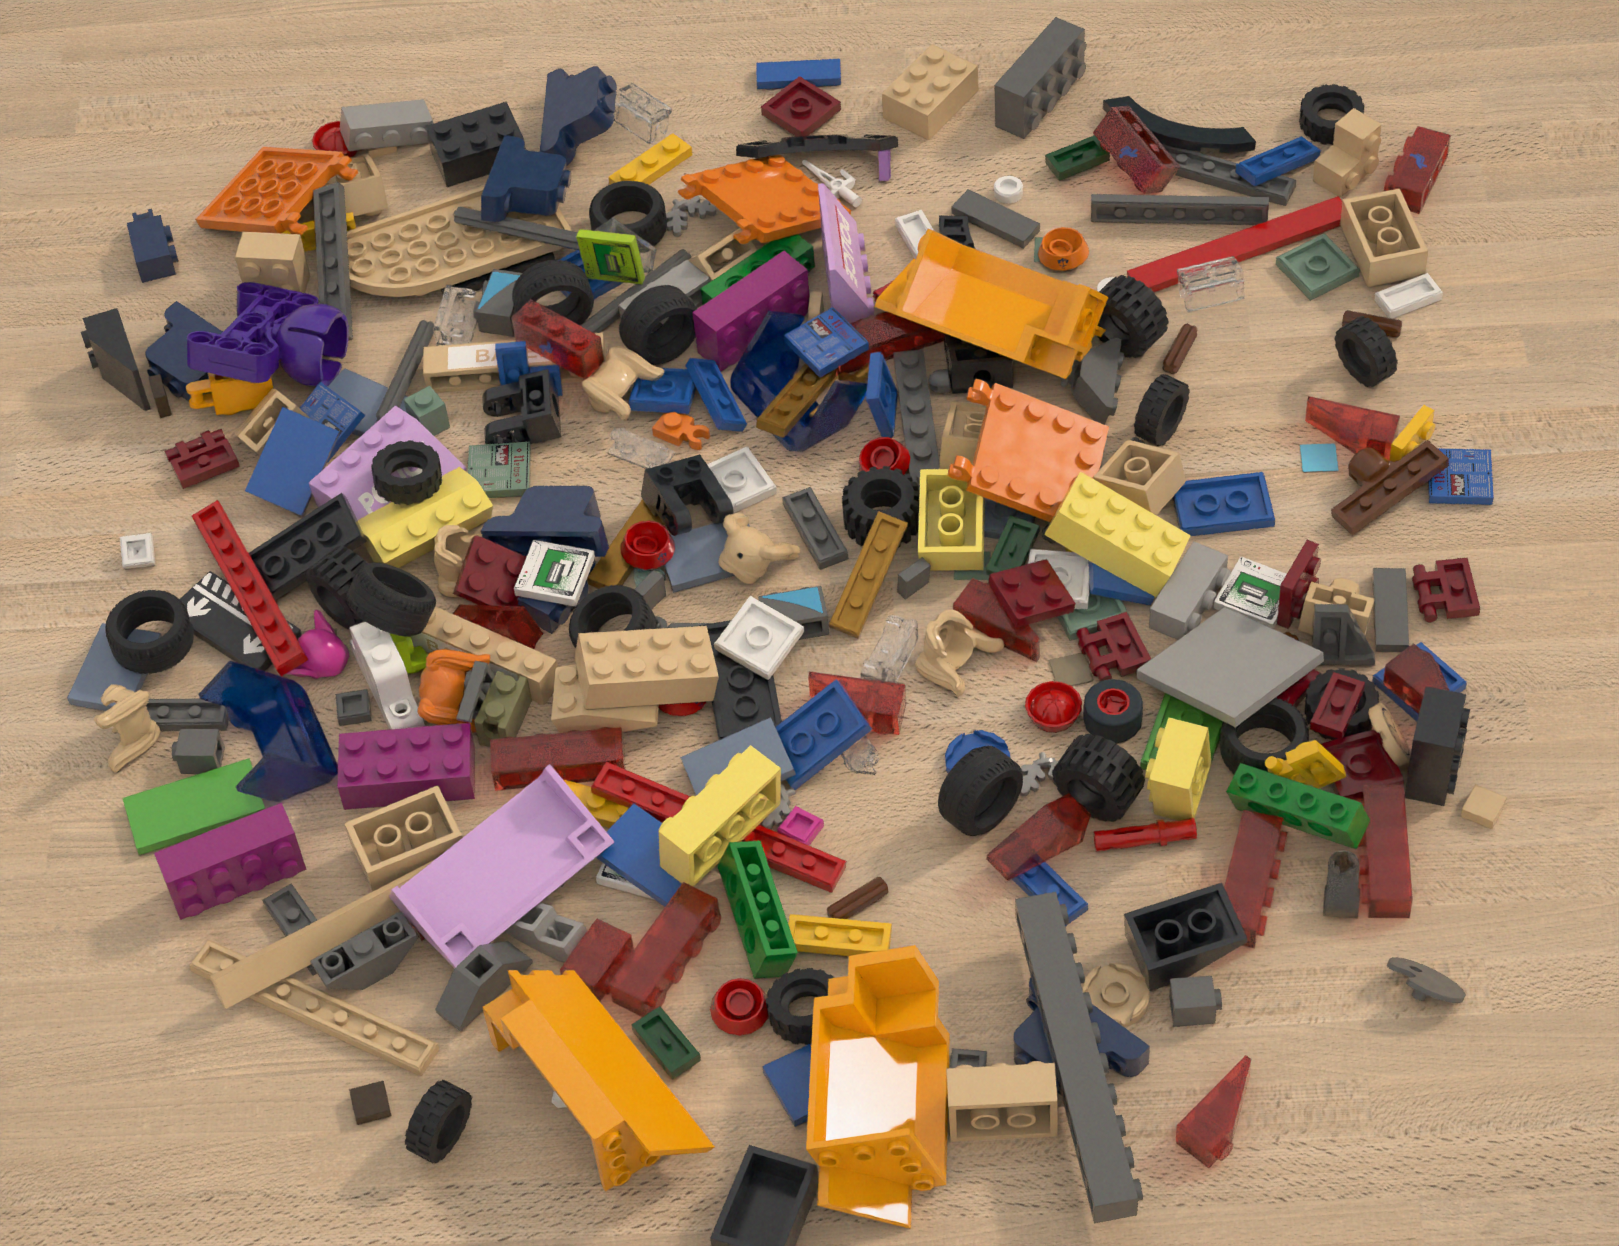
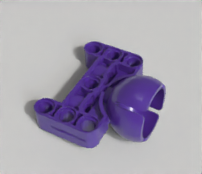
(274, 329)

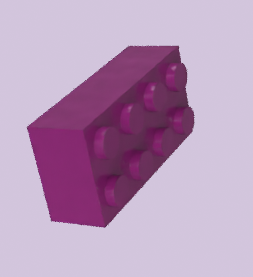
(733, 317)
(402, 762)
(230, 861)

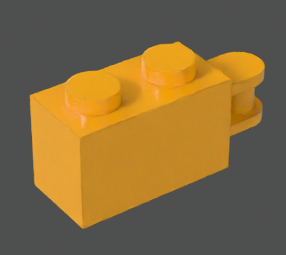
(227, 394)

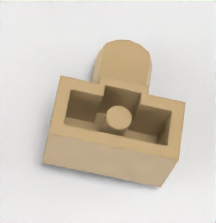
(1339, 592)

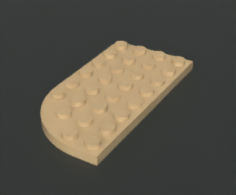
(428, 250)

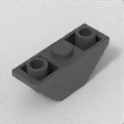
(1098, 380)
(367, 955)
(479, 981)

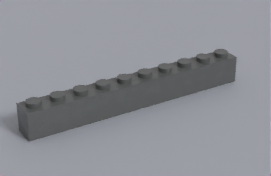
(1077, 1061)

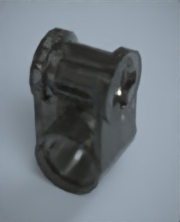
(1341, 887)

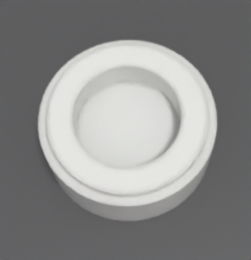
(1008, 189)

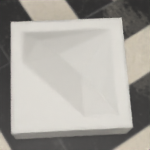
(137, 551)

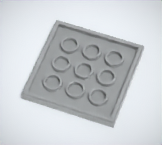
(1230, 666)

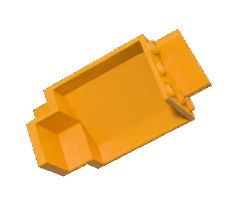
(996, 304)
(593, 1072)
(879, 1086)

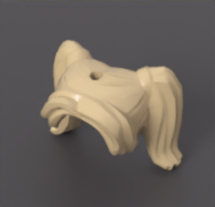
(615, 378)
(755, 547)
(449, 555)
(948, 646)
(131, 721)

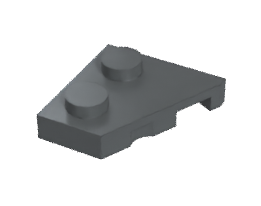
(1340, 636)
(477, 685)

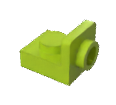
(412, 657)

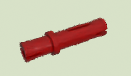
(1153, 833)

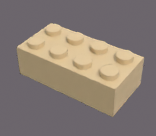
(646, 667)

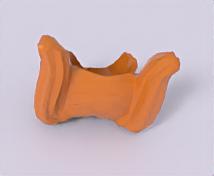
(443, 685)

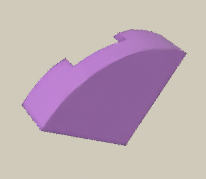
(884, 165)

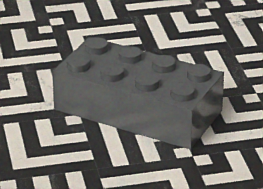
(1040, 78)

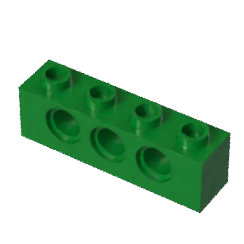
(793, 245)
(1299, 805)
(757, 909)

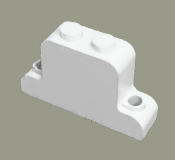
(385, 675)

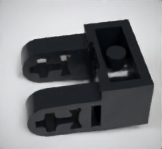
(974, 363)
(539, 408)
(681, 483)

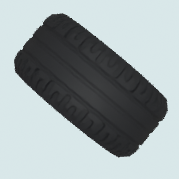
(627, 197)
(552, 277)
(649, 310)
(391, 599)
(609, 603)
(144, 608)
(1274, 715)
(980, 790)

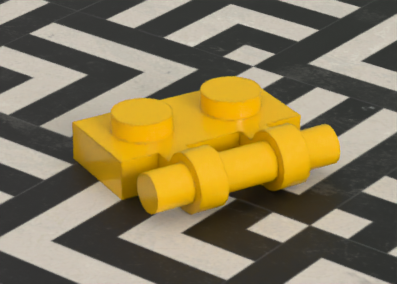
(1308, 765)

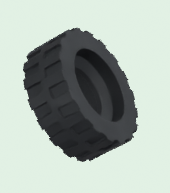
(1326, 98)
(1366, 351)
(1161, 409)
(406, 489)
(1360, 720)
(785, 991)
(438, 1121)

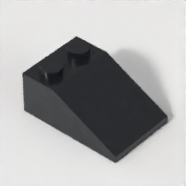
(114, 355)
(1183, 934)

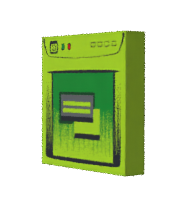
(610, 256)

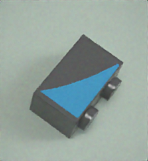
(496, 304)
(802, 606)

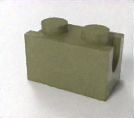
(503, 706)

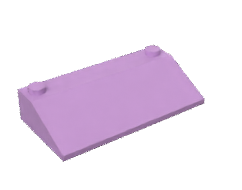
(502, 868)

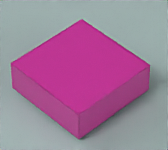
(801, 826)

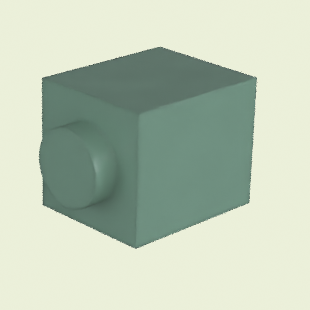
(428, 410)

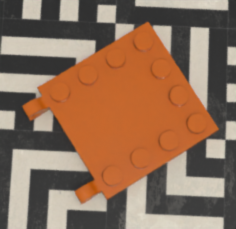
(274, 190)
(760, 195)
(1028, 451)

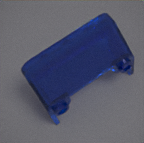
(769, 367)
(284, 727)

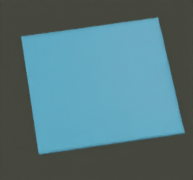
(1319, 457)

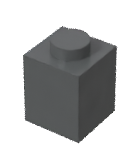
(198, 750)
(1194, 1001)

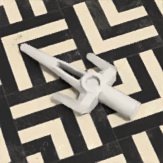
(838, 187)

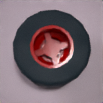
(1113, 710)

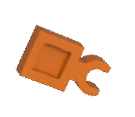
(678, 428)

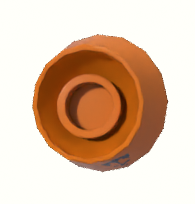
(1063, 249)

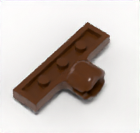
(1385, 483)

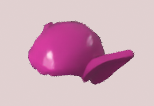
(324, 650)

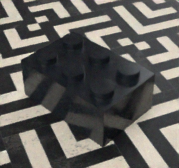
(470, 142)
(1437, 746)
(766, 1201)

